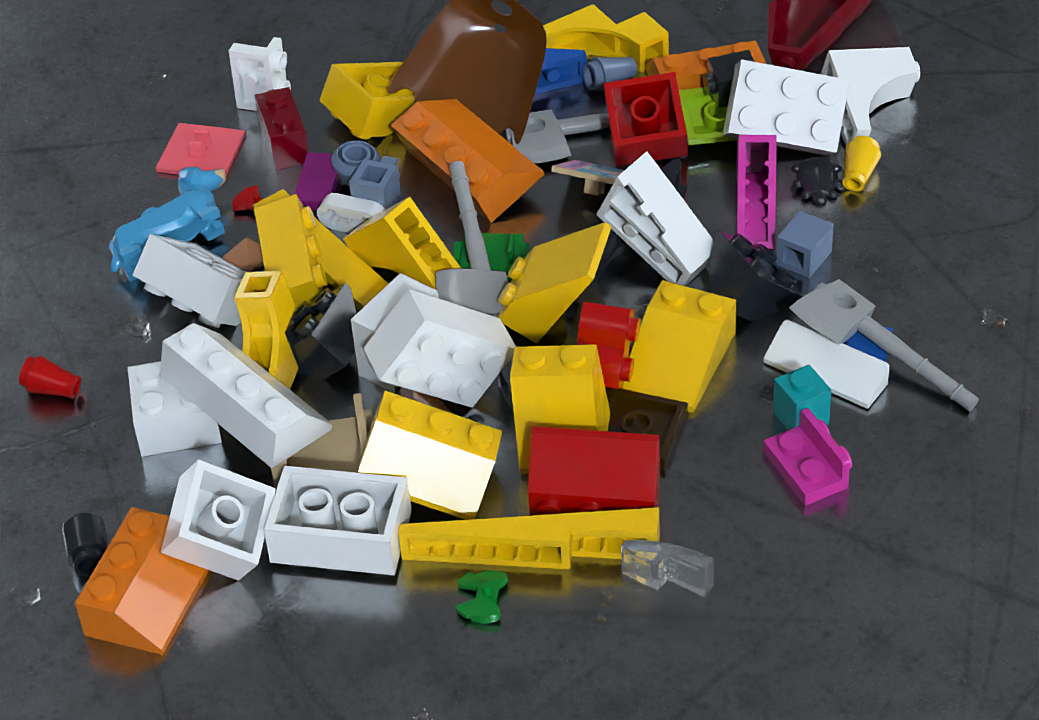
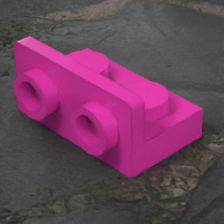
(809, 459)

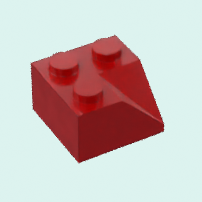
(646, 117)

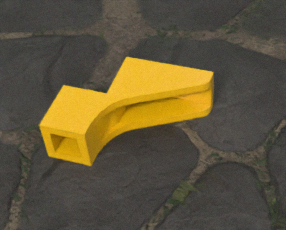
(265, 313)

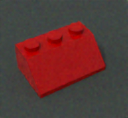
(592, 471)

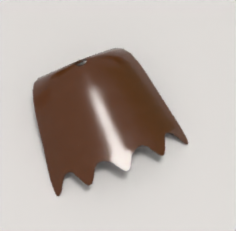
(477, 65)

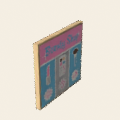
(595, 175)

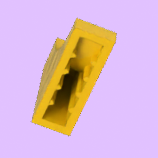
(402, 243)

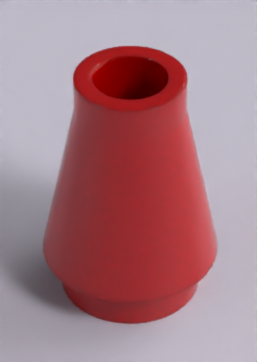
(48, 378)

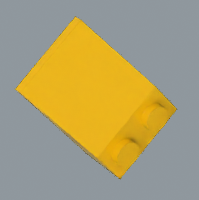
(361, 97)
(551, 280)
(681, 343)

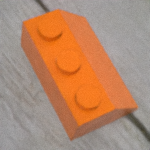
(693, 65)
(135, 590)

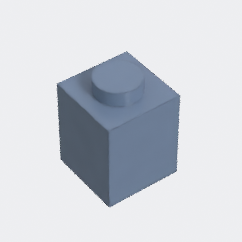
(804, 244)

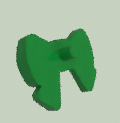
(484, 607)

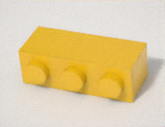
(290, 246)

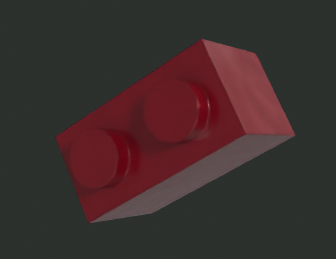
(282, 128)

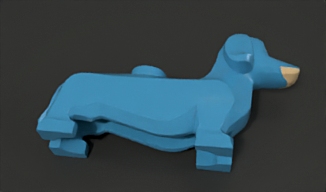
(178, 219)

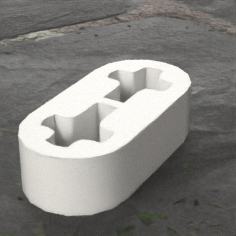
(346, 212)

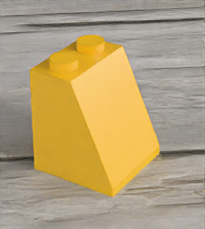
(556, 390)

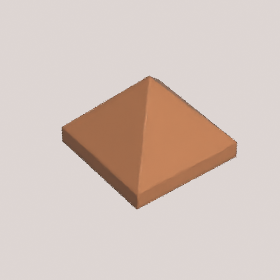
(246, 255)

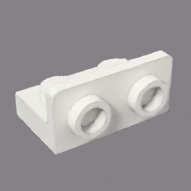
(257, 71)

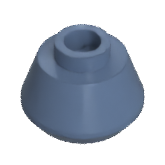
(349, 157)

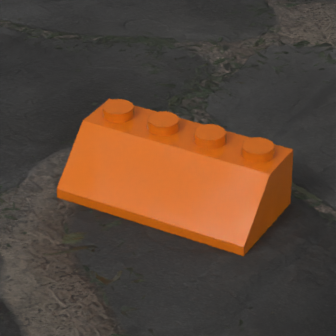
(449, 132)

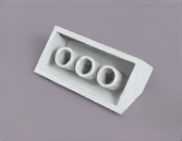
(239, 394)

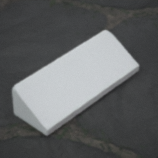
(842, 368)

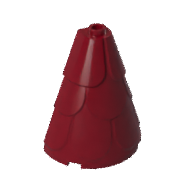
(807, 28)

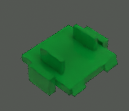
(500, 248)

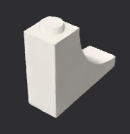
(874, 78)

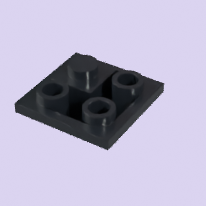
(750, 277)
(323, 333)

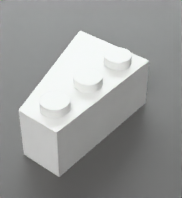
(657, 222)

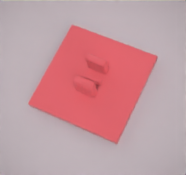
(200, 147)

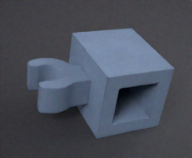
(377, 181)

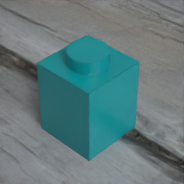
(799, 391)

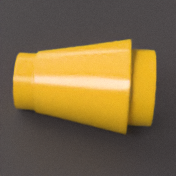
(859, 162)

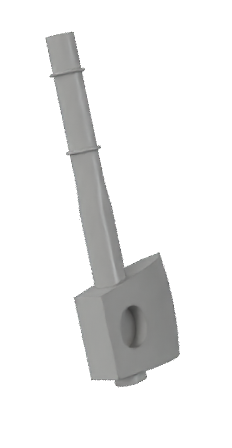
(545, 135)
(478, 286)
(841, 311)

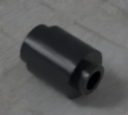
(85, 542)

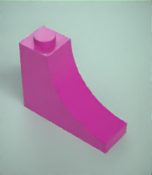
(756, 188)

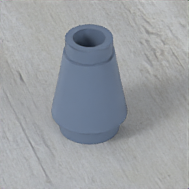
(607, 69)

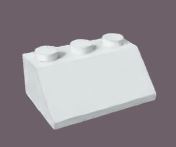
(192, 278)

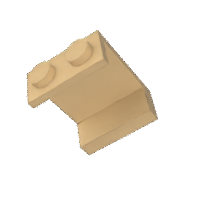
(337, 449)

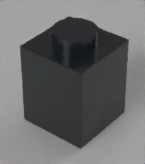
(720, 75)

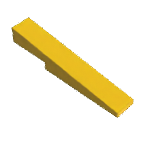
(529, 540)

